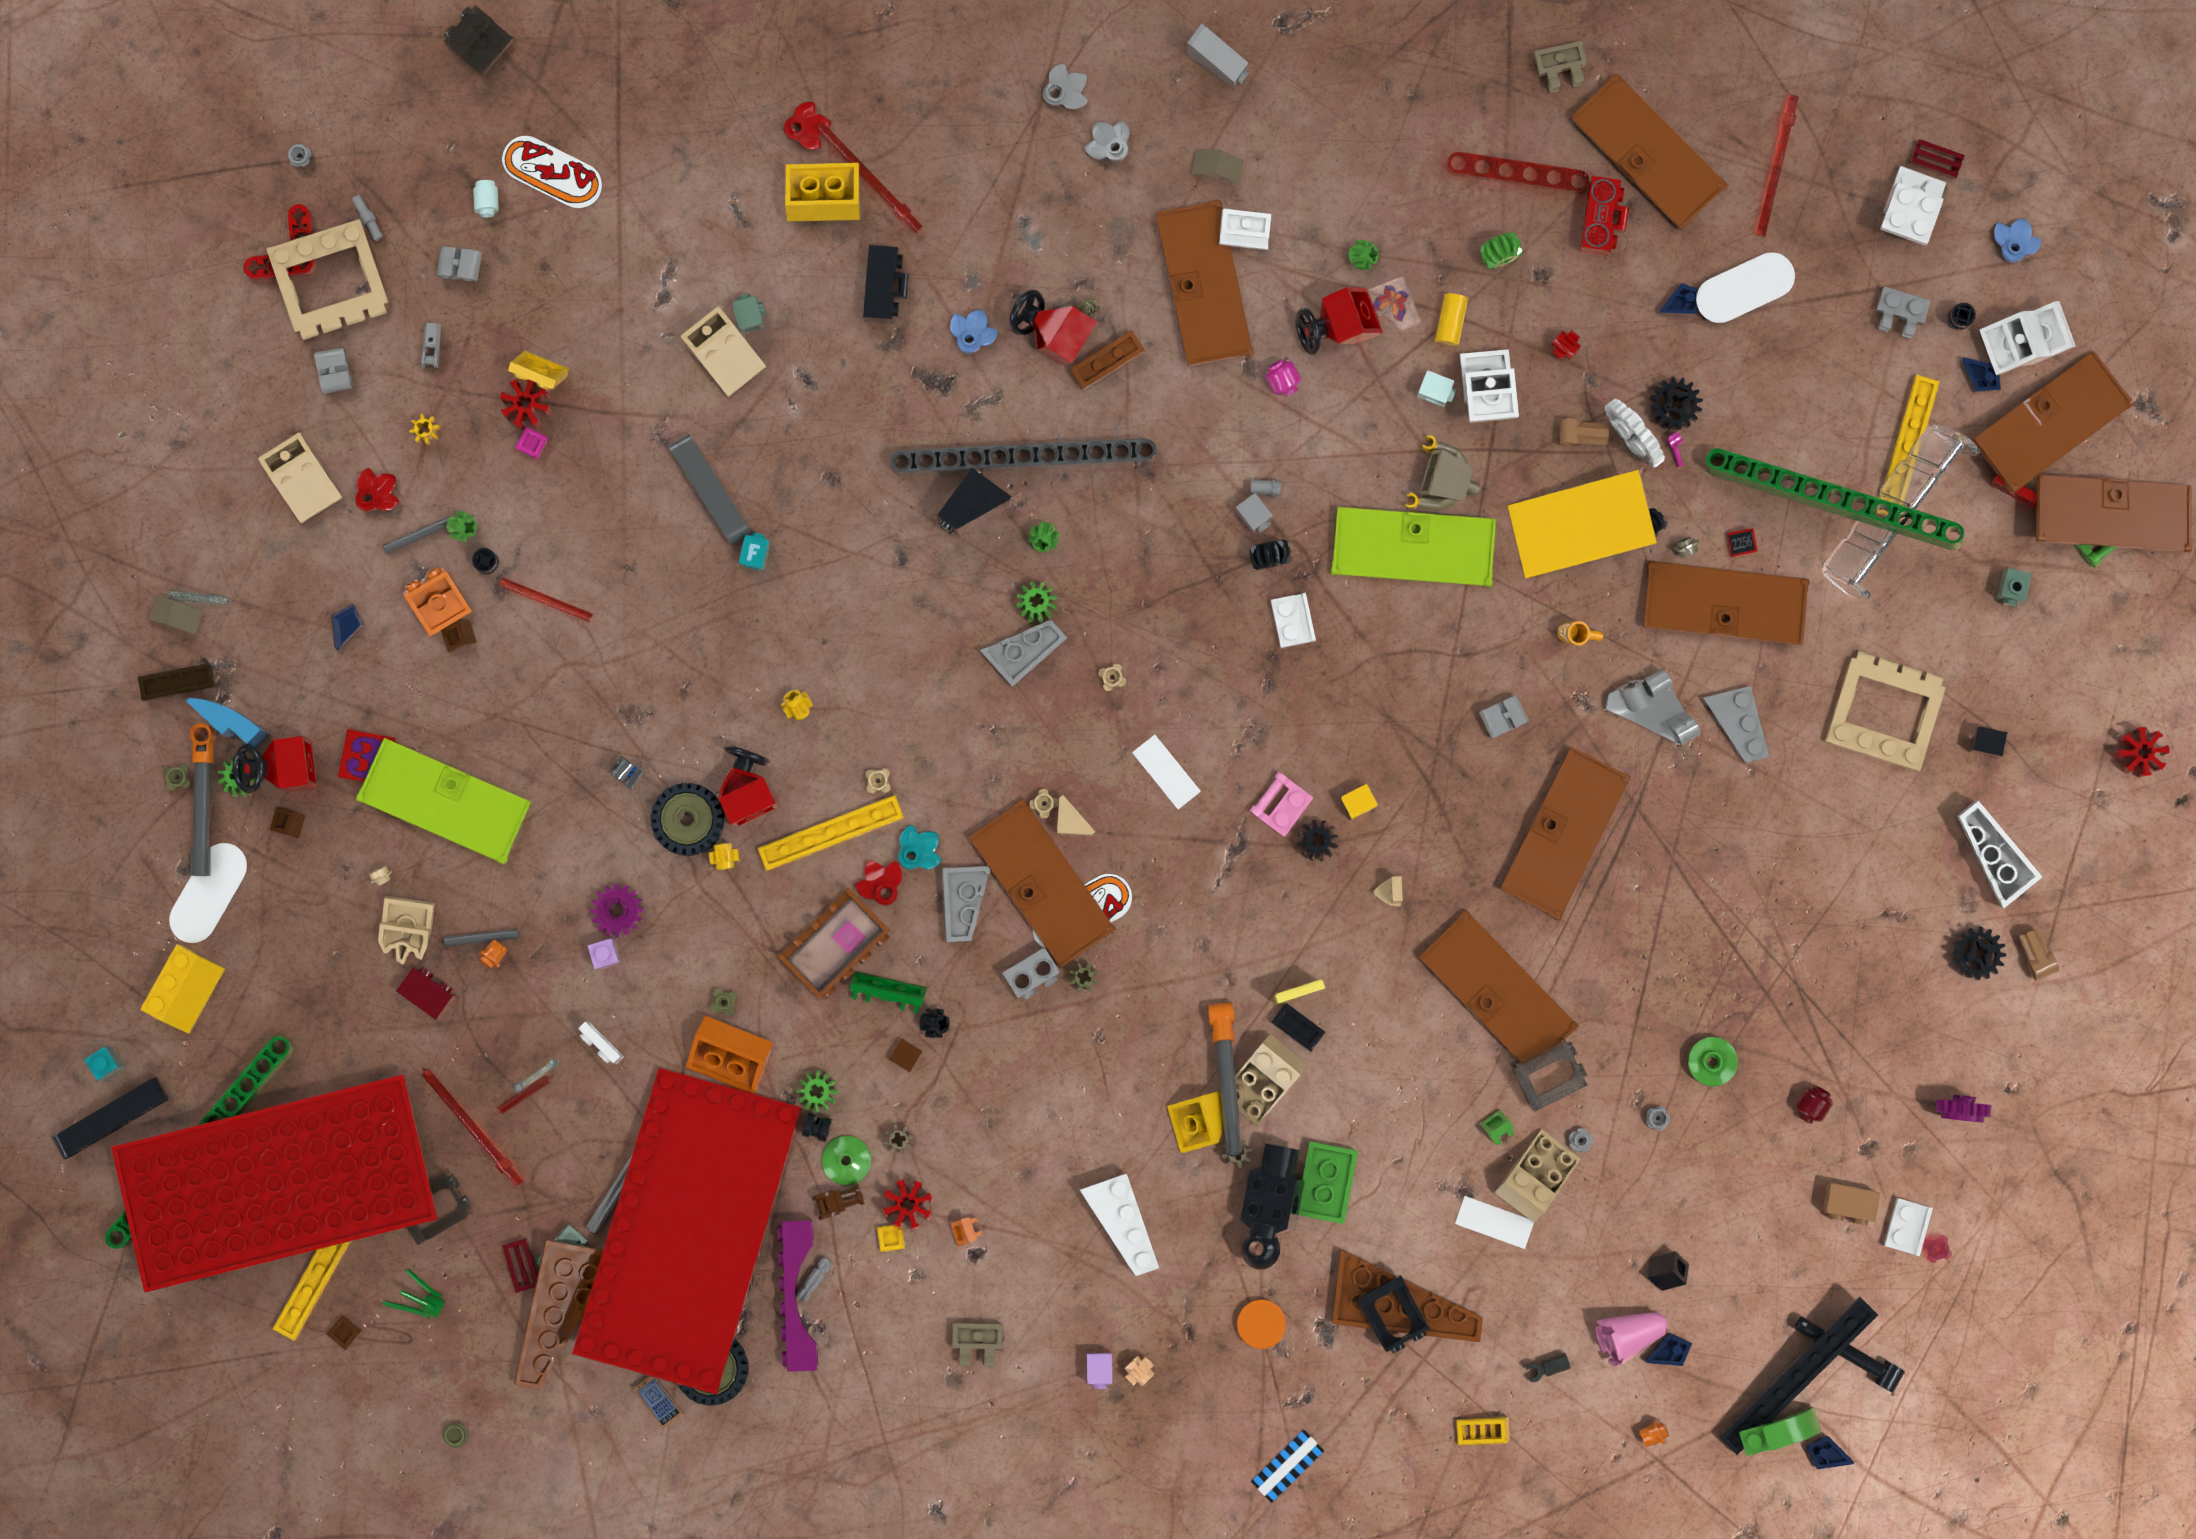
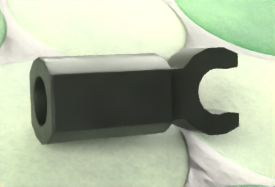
(1549, 1366)

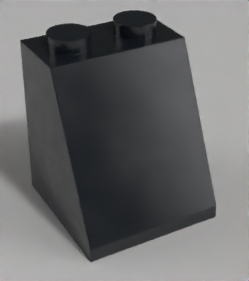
(972, 504)

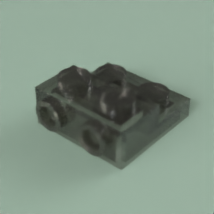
(477, 39)

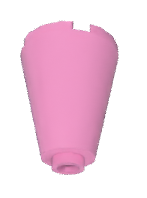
(1629, 1335)

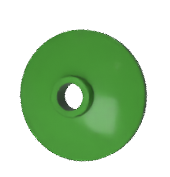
(1725, 1059)
(859, 1164)

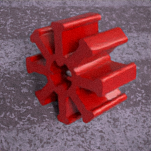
(521, 412)
(2146, 760)
(903, 1211)

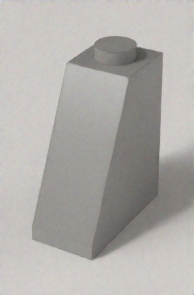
(1217, 56)

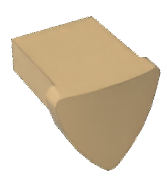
(1390, 891)

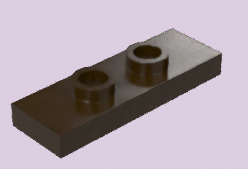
(176, 682)

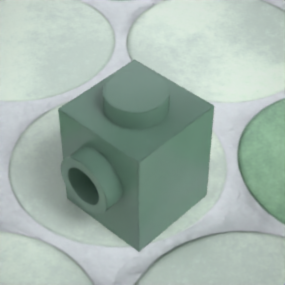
(749, 313)
(2014, 587)

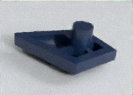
(1682, 301)
(1981, 375)
(345, 625)
(1670, 1351)
(1827, 1454)

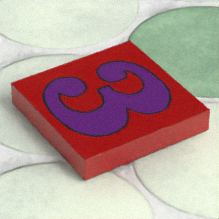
(359, 754)

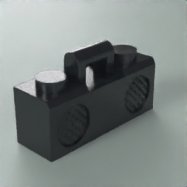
(880, 276)

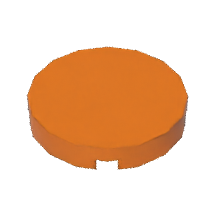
(1261, 1324)

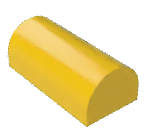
(1451, 319)

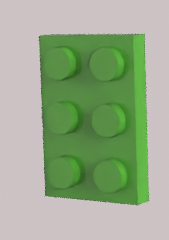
(1328, 1182)

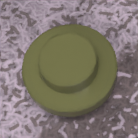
(455, 1435)

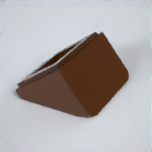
(458, 635)
(287, 822)

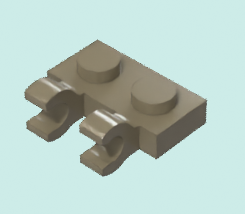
(1561, 59)
(977, 1336)

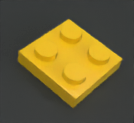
(538, 369)

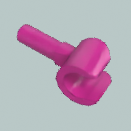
(1673, 441)

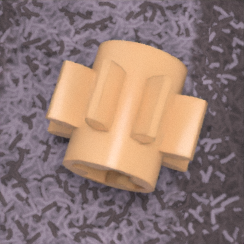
(1139, 1370)

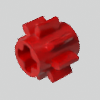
(1566, 345)

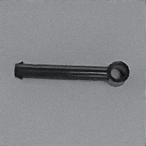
(1886, 1374)

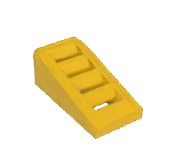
(1504, 1424)

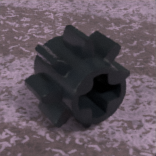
(934, 1023)

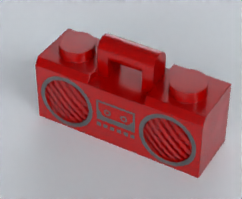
(1600, 207)

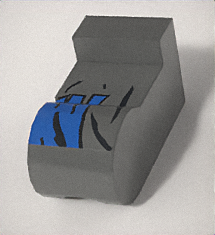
(626, 772)

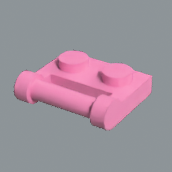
(1287, 810)

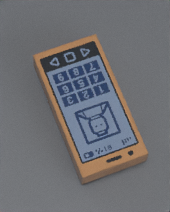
(658, 1401)

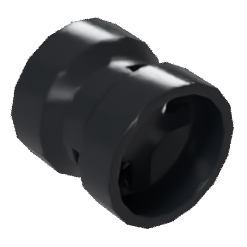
(1958, 320)
(481, 561)
(817, 1127)

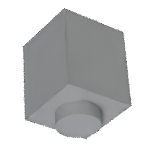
(1254, 514)

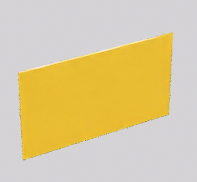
(1582, 524)

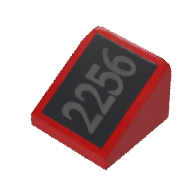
(1742, 543)

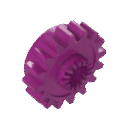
(626, 920)
(1963, 1109)

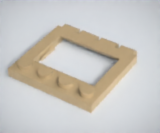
(320, 245)
(1875, 743)

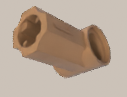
(1576, 432)
(2040, 960)

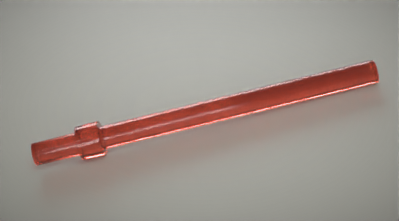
(1788, 121)
(902, 211)
(503, 1164)

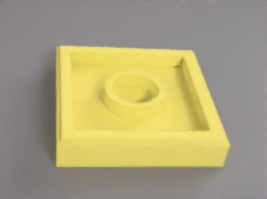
(1298, 992)

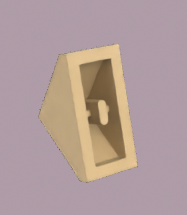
(1070, 820)

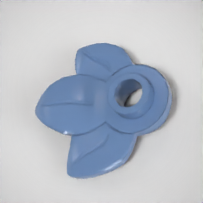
(2018, 237)
(973, 328)

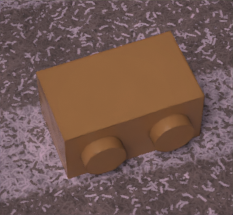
(1851, 1203)

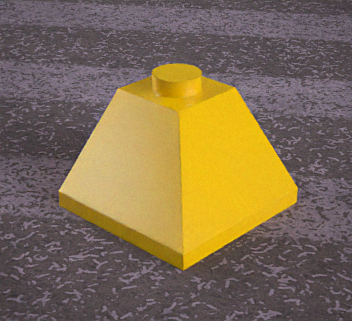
(1197, 1121)

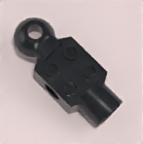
(1271, 1204)

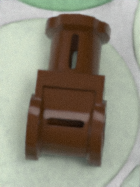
(836, 1202)

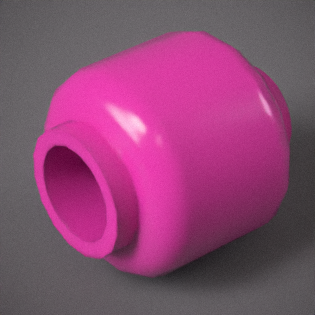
(1283, 377)

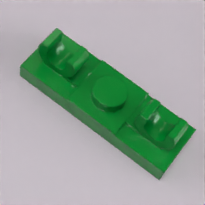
(887, 990)

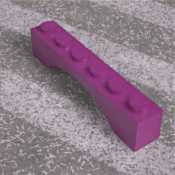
(801, 1348)

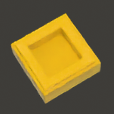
(890, 1238)

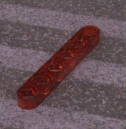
(1518, 168)

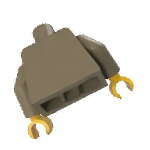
(1445, 478)

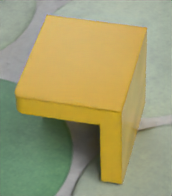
(1359, 801)

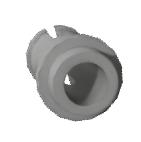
(1266, 487)

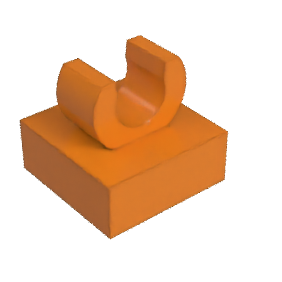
(963, 1231)

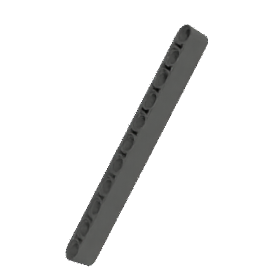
(1012, 451)

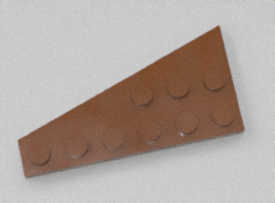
(1359, 1277)
(556, 1307)

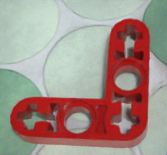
(298, 271)

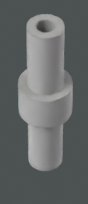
(367, 218)

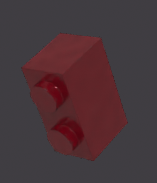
(426, 993)

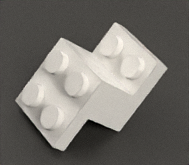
(1913, 206)
(2027, 338)
(1489, 386)

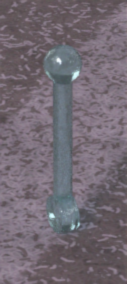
(518, 1087)

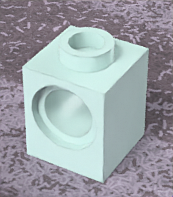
(1436, 389)

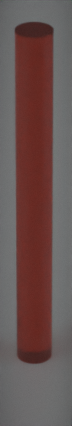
(546, 600)

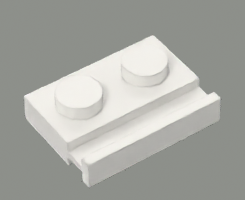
(1245, 229)
(1293, 620)
(593, 1036)
(1907, 1227)

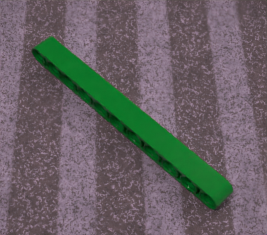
(1843, 507)
(221, 1110)

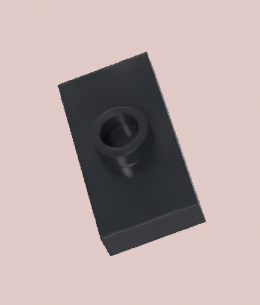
(1298, 1027)

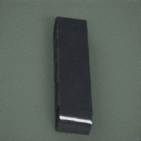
(110, 1118)

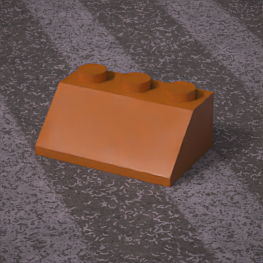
(729, 1054)

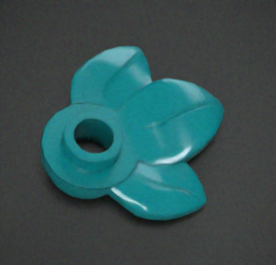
(921, 846)

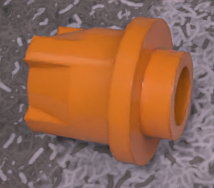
(492, 954)
(1654, 1434)

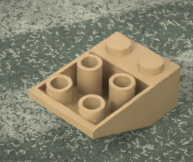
(723, 351)
(300, 477)
(1266, 1078)
(1537, 1176)

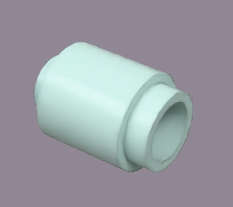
(485, 198)

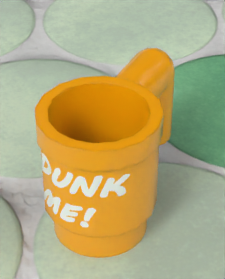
(1577, 633)

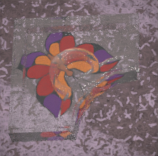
(1395, 304)

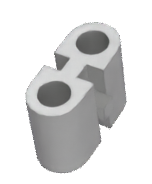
(459, 264)
(333, 370)
(1504, 717)

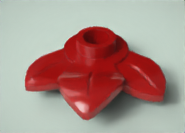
(807, 120)
(378, 488)
(878, 879)

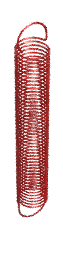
(523, 1094)

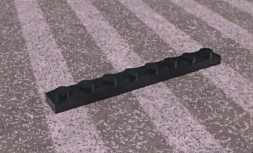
(1801, 1372)

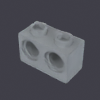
(1028, 968)

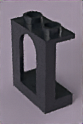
(1418, 1323)

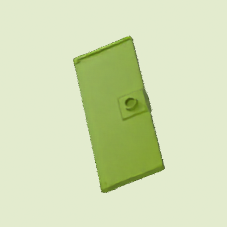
(1414, 546)
(444, 800)

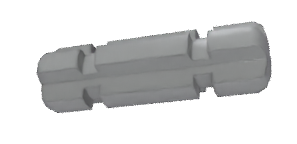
(814, 1279)

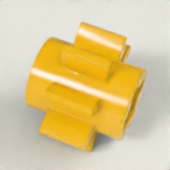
(423, 435)
(796, 704)
(723, 856)

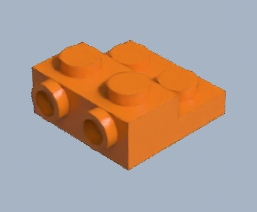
(436, 600)

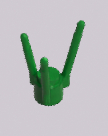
(431, 1305)

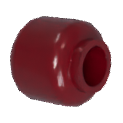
(1814, 1104)

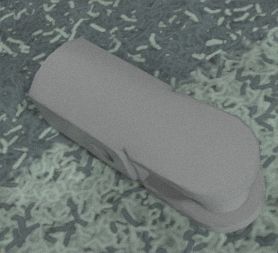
(432, 336)

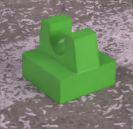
(1497, 1126)

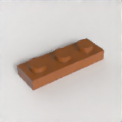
(1107, 360)

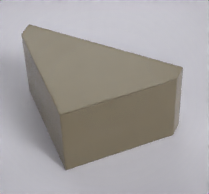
(1217, 166)
(175, 615)

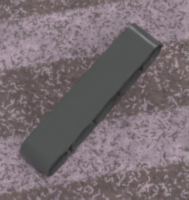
(709, 488)

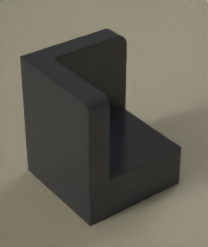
(1989, 742)
(1668, 1271)

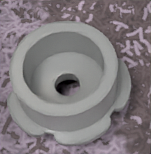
(299, 149)
(1651, 1118)
(1574, 1140)

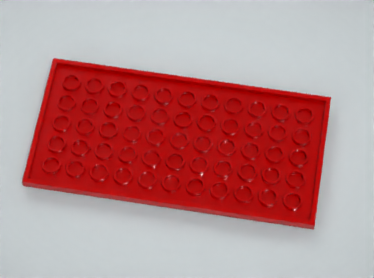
(274, 1183)
(687, 1231)

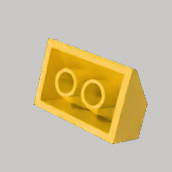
(822, 192)
(182, 988)

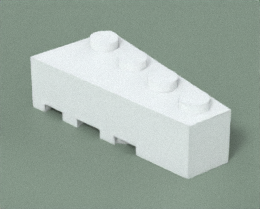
(1997, 854)
(1120, 1216)

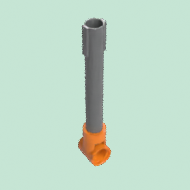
(203, 758)
(1221, 1018)

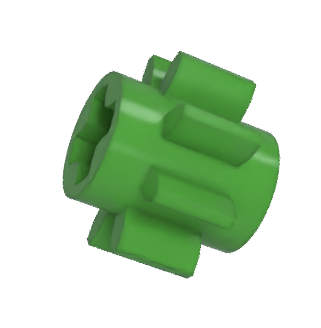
(1363, 254)
(461, 526)
(1044, 537)

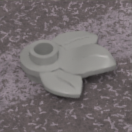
(1068, 86)
(1106, 139)

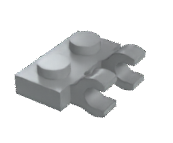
(1902, 306)

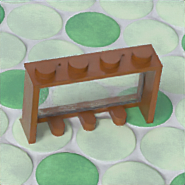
(835, 944)

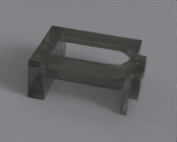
(1560, 1051)
(462, 1211)

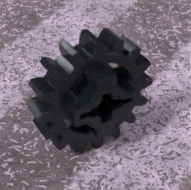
(1670, 394)
(1981, 962)

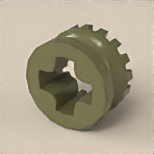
(1088, 307)

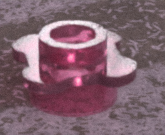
(1931, 1246)

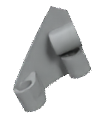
(1655, 707)

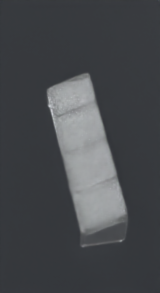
(1905, 487)

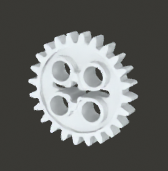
(1633, 431)

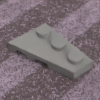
(1024, 651)
(1740, 721)
(961, 900)

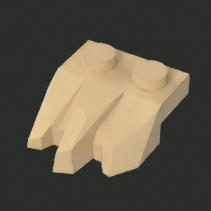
(405, 927)

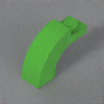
(1781, 1432)

